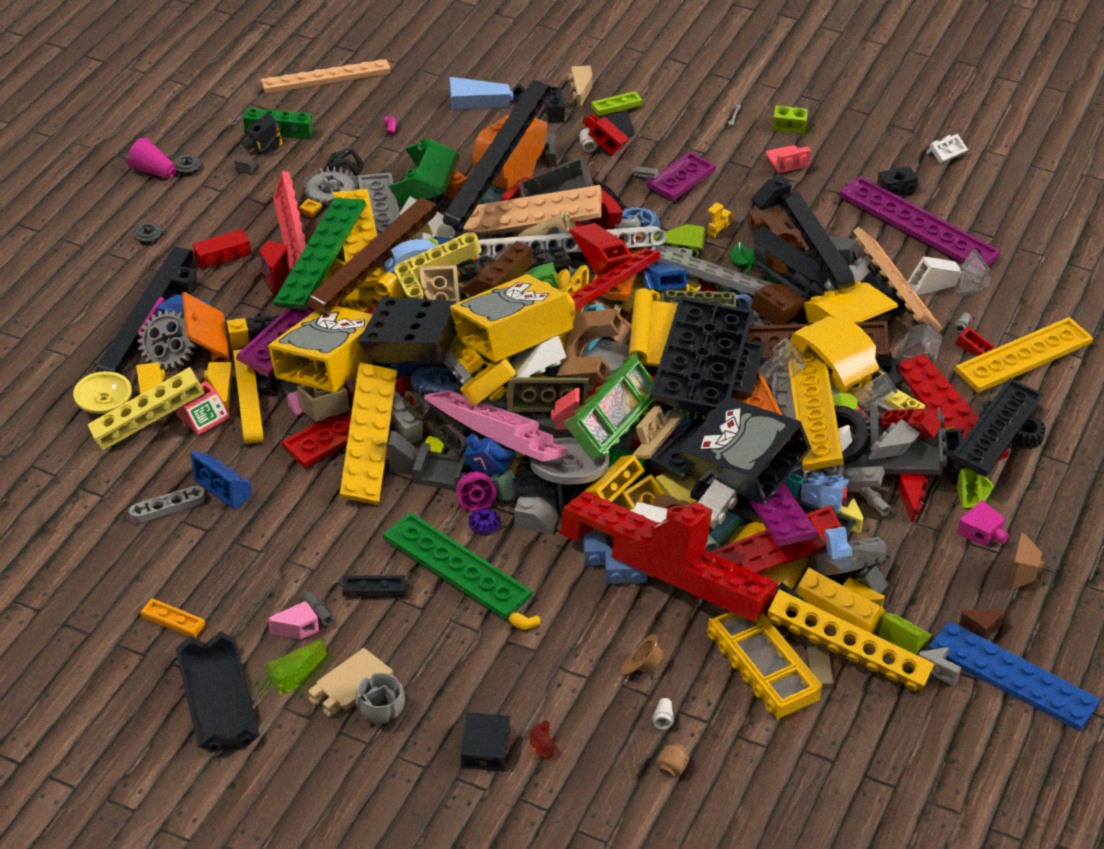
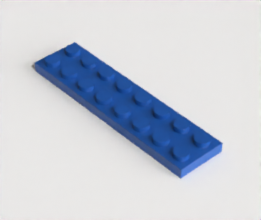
(1016, 676)

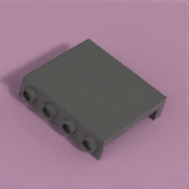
(921, 458)

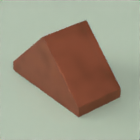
(981, 622)

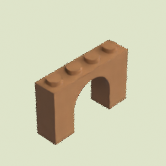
(586, 328)

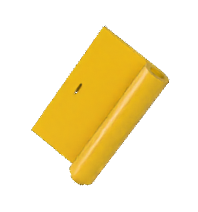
(650, 327)

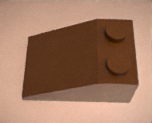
(777, 303)

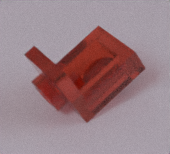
(540, 741)

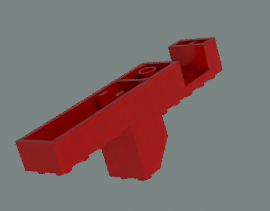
(672, 551)

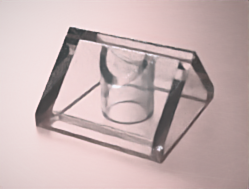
(922, 340)

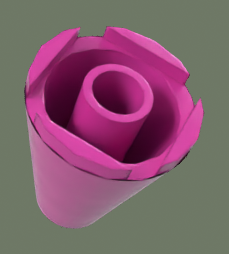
(150, 159)

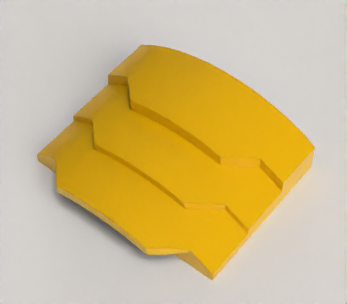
(842, 348)

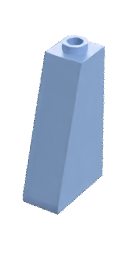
(478, 94)

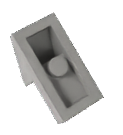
(942, 668)

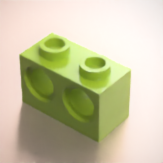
(790, 119)

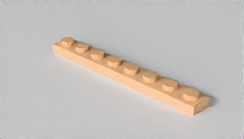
(325, 76)

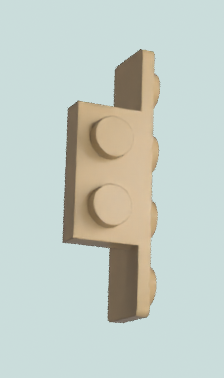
(655, 430)

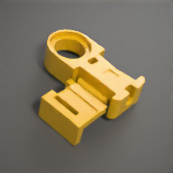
(720, 219)

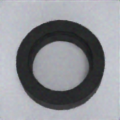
(854, 418)

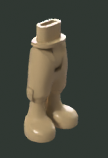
(561, 221)

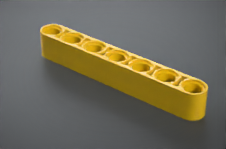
(248, 402)

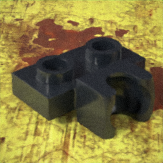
(531, 485)

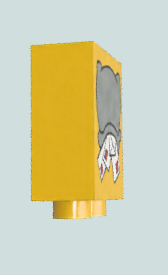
(512, 317)
(322, 349)

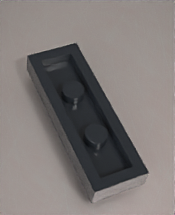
(373, 585)

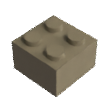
(322, 404)

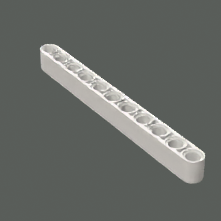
(560, 240)

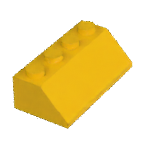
(839, 601)

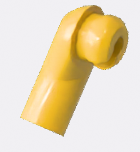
(523, 622)

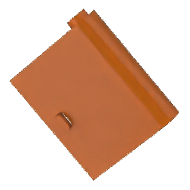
(206, 327)

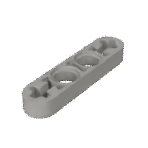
(166, 502)

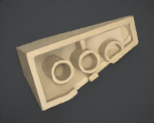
(440, 282)

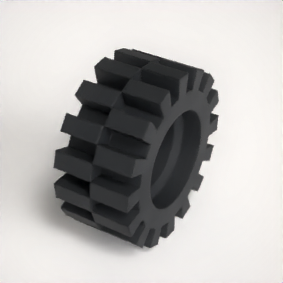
(1030, 439)

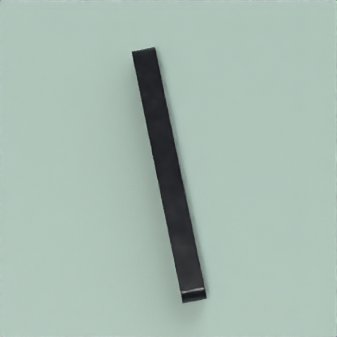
(496, 155)
(818, 241)
(127, 339)

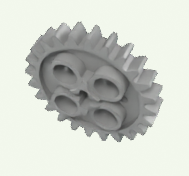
(164, 324)

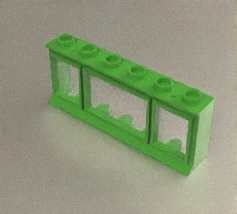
(612, 408)

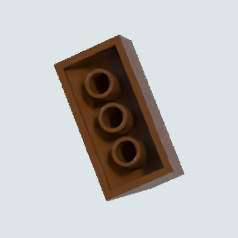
(502, 268)

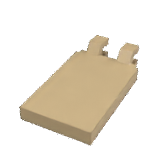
(343, 682)

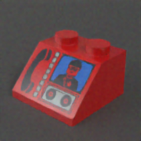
(274, 264)

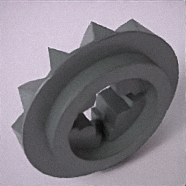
(181, 162)
(152, 229)

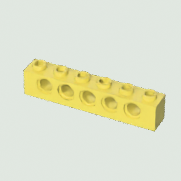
(146, 408)

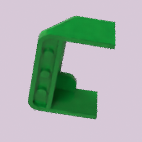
(433, 171)

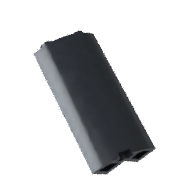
(217, 693)

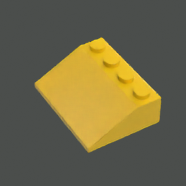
(850, 303)

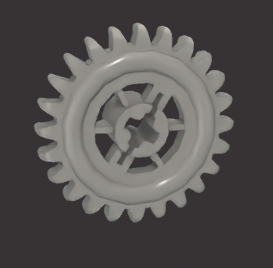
(328, 183)

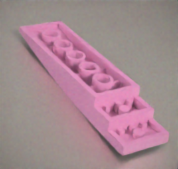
(502, 426)

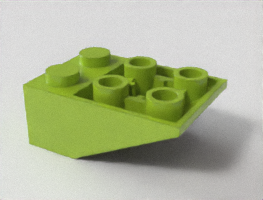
(685, 237)

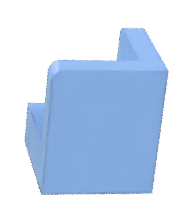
(837, 543)

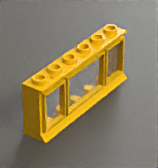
(765, 662)

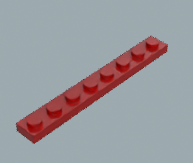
(614, 277)

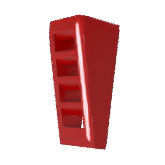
(969, 337)

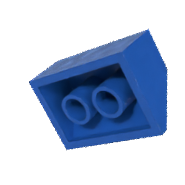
(220, 479)

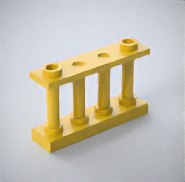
(472, 363)

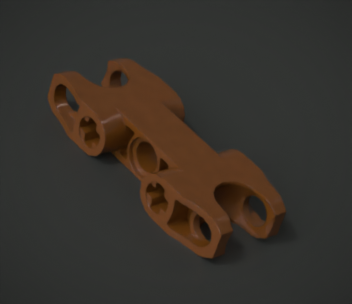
(778, 224)

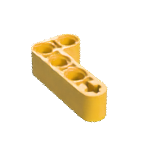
(367, 299)

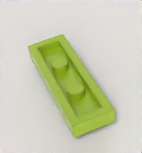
(616, 103)

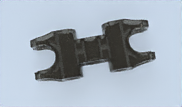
(448, 429)

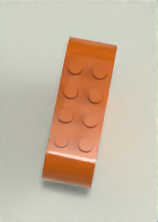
(523, 158)

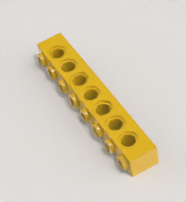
(862, 639)

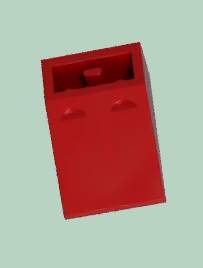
(600, 247)

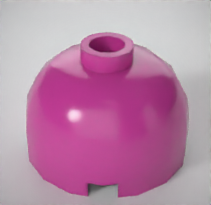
(475, 491)

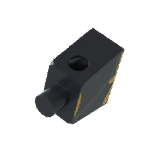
(263, 135)

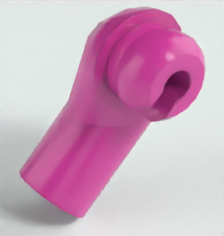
(391, 122)

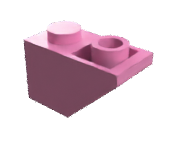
(294, 622)

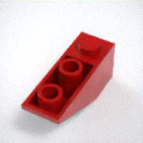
(920, 419)
(911, 493)

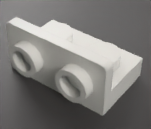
(947, 148)

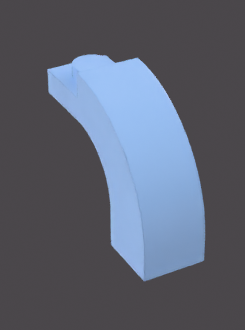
(406, 251)

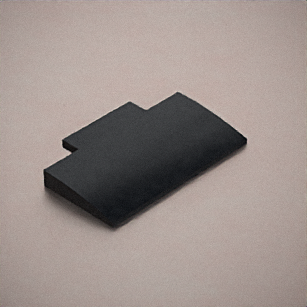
(707, 357)

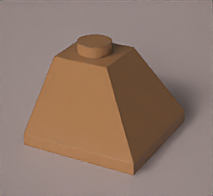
(1026, 563)

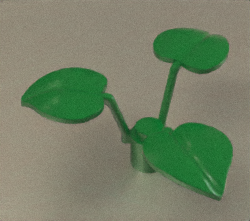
(743, 256)

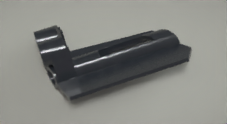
(803, 273)

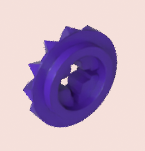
(484, 526)

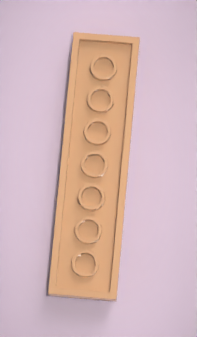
(531, 210)
(896, 279)

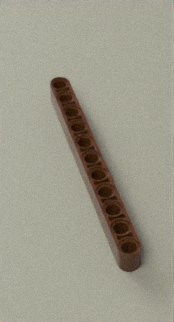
(372, 256)

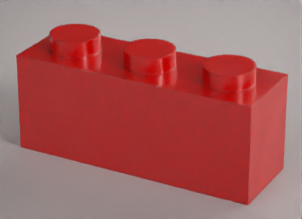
(221, 249)

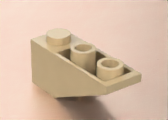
(580, 83)

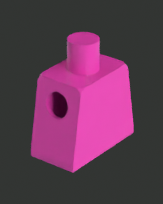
(983, 525)

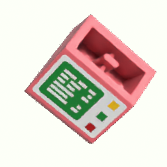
(204, 410)

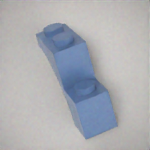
(599, 553)

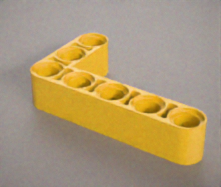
(488, 380)

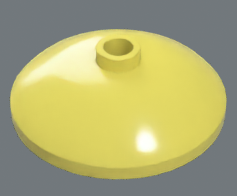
(102, 392)

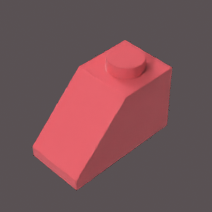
(565, 409)

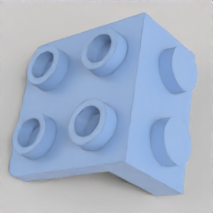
(824, 490)

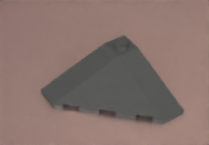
(825, 565)

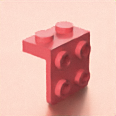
(789, 158)

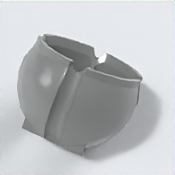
(376, 690)

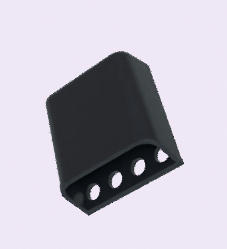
(412, 332)

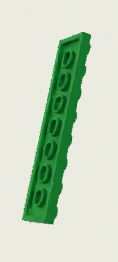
(319, 253)
(458, 565)

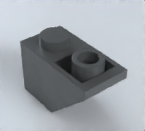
(867, 576)

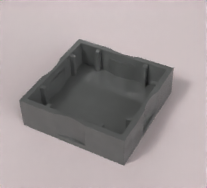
(562, 178)

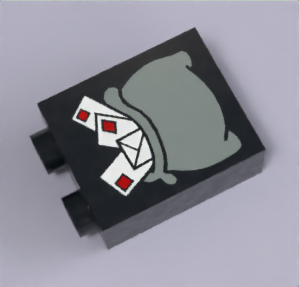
(746, 449)

